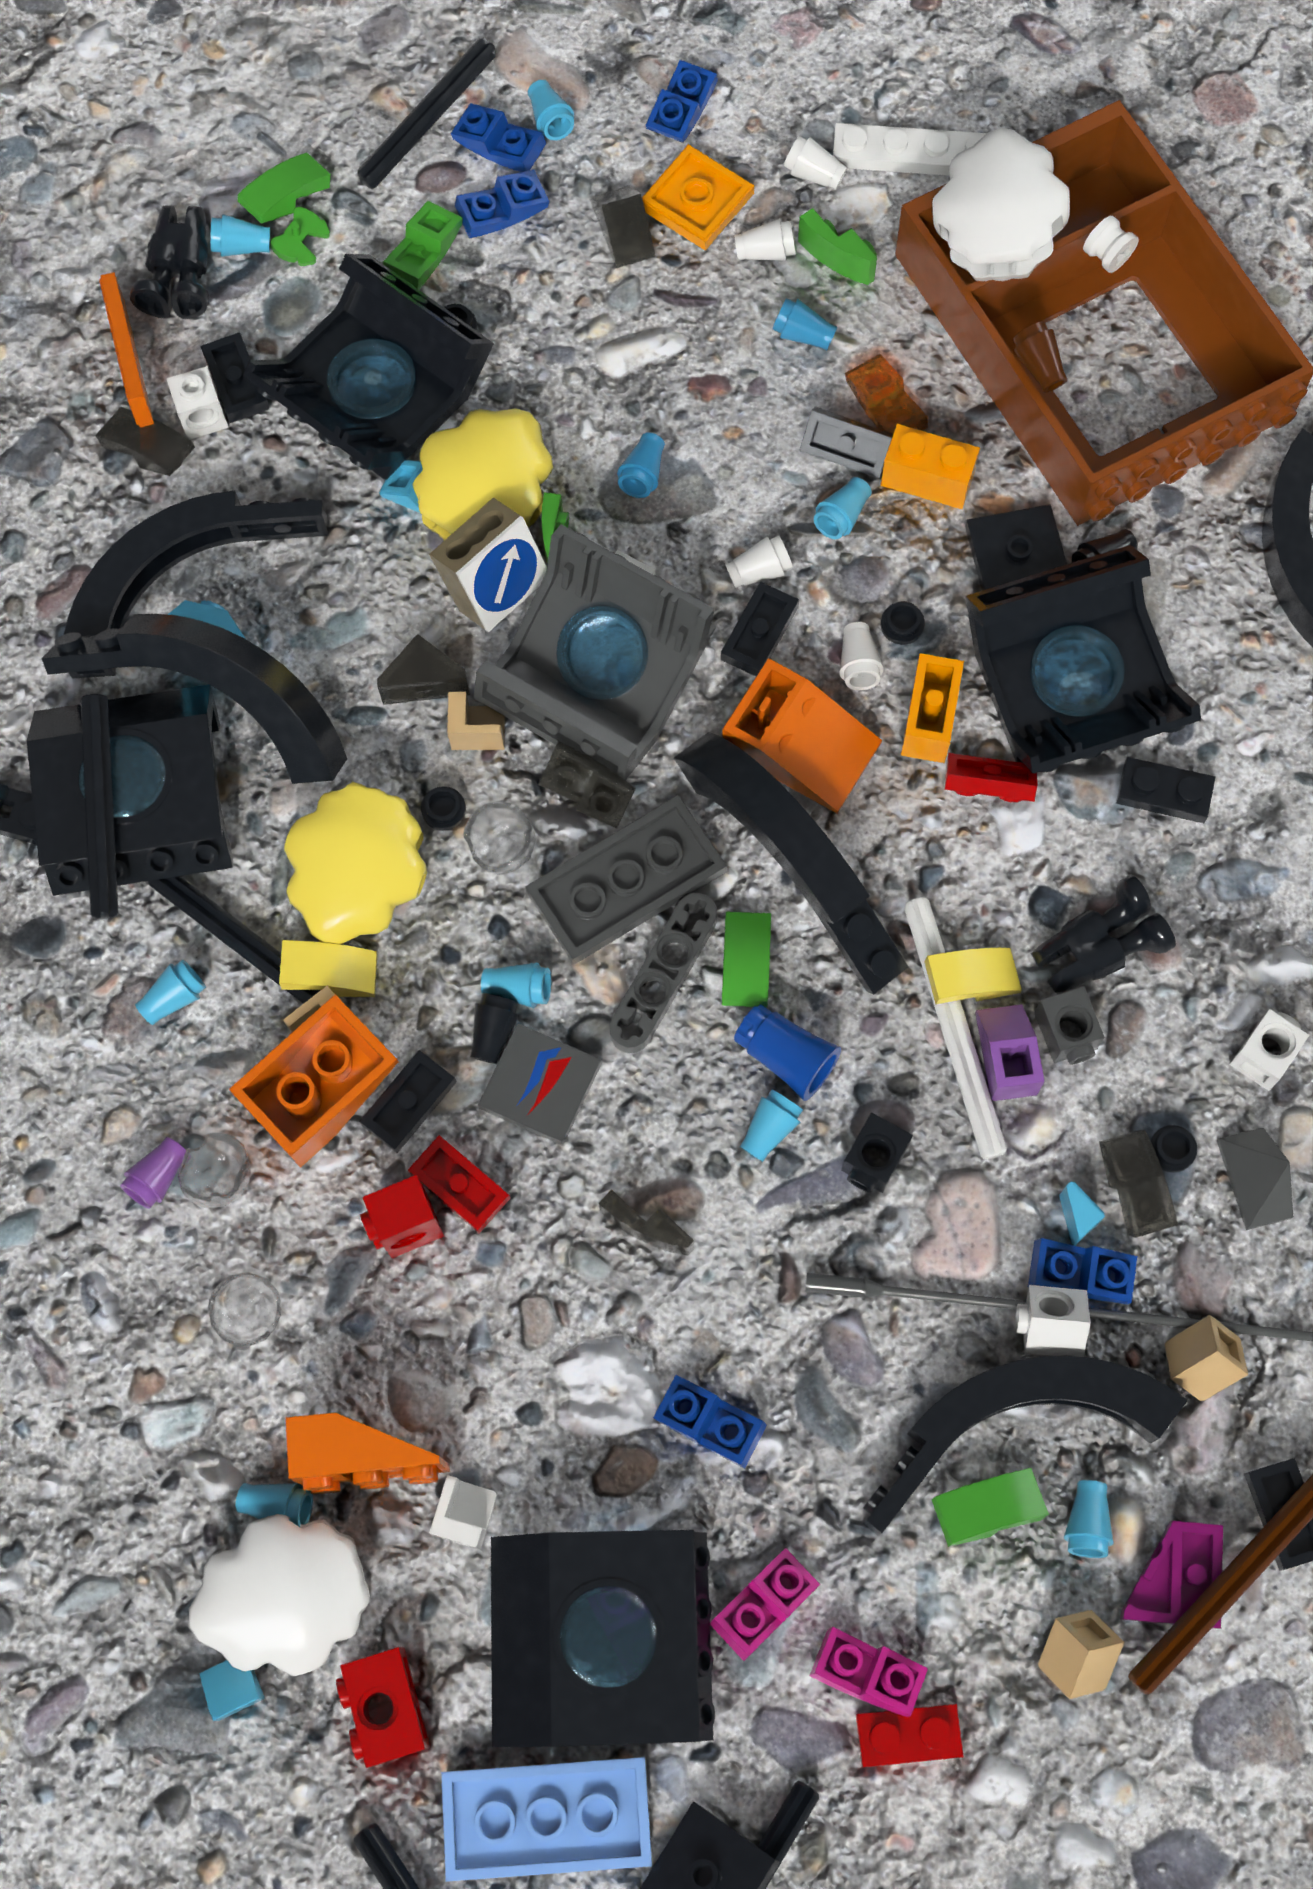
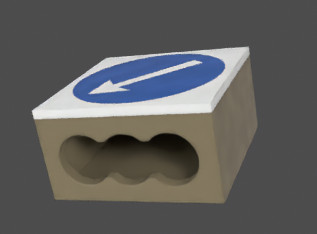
(490, 564)

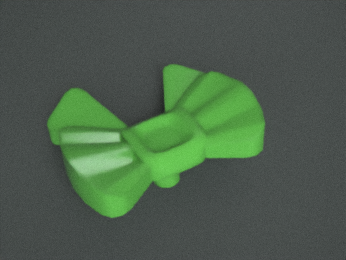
(290, 245)

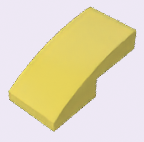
(315, 965)
(972, 973)

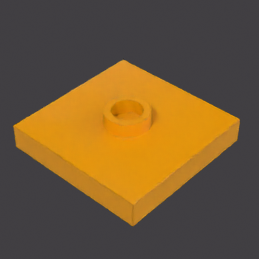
(697, 197)

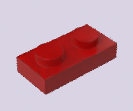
(990, 777)
(459, 1184)
(897, 1739)

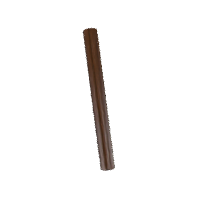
(1224, 1591)

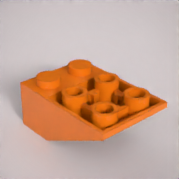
(801, 736)
(340, 1450)

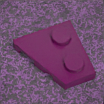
(1176, 1573)

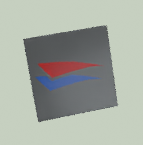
(540, 1084)

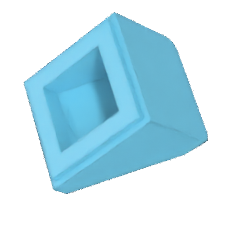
(399, 485)
(1079, 1212)
(229, 1690)

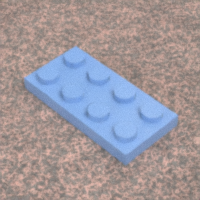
(546, 1819)

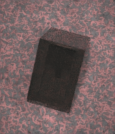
(624, 225)
(421, 674)

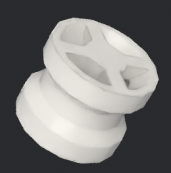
(1110, 244)

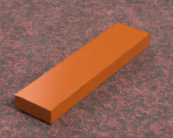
(126, 350)

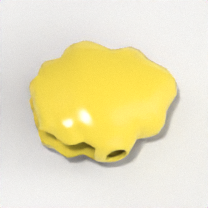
(482, 460)
(354, 862)

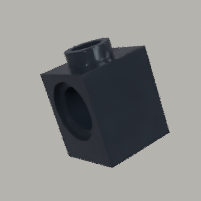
(882, 1135)

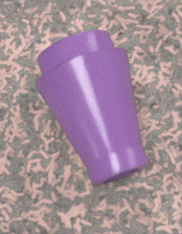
(154, 1173)

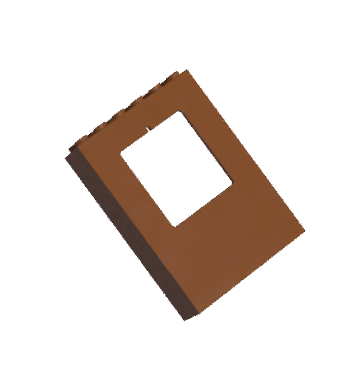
(1183, 274)

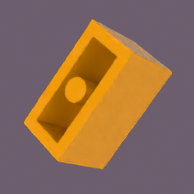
(929, 466)
(932, 708)

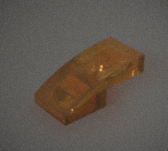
(883, 396)

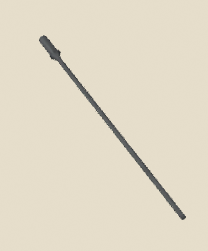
(866, 1288)

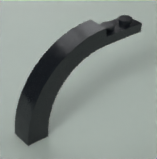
(1288, 535)
(171, 537)
(228, 664)
(801, 848)
(1046, 1380)

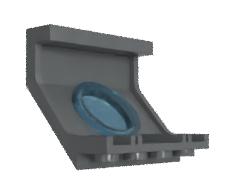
(598, 654)

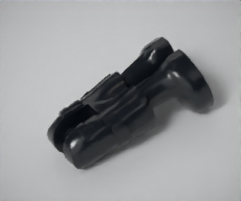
(173, 251)
(1092, 946)

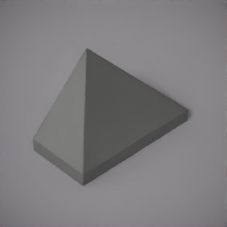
(1258, 1177)

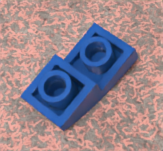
(682, 102)
(492, 137)
(508, 203)
(1100, 1271)
(710, 1421)

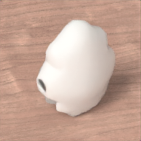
(1001, 207)
(281, 1596)

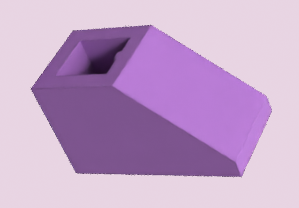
(1009, 1052)

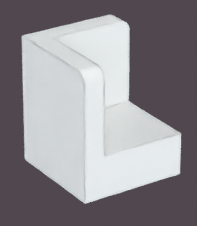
(463, 1513)

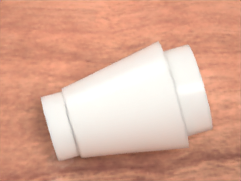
(814, 163)
(767, 242)
(760, 562)
(859, 658)

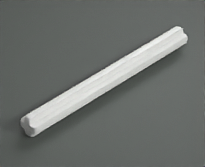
(958, 1038)

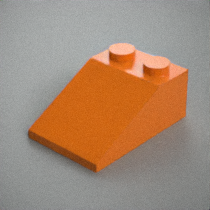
(315, 1080)

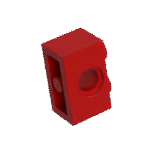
(400, 1217)
(405, 1730)

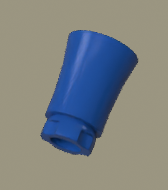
(787, 1050)

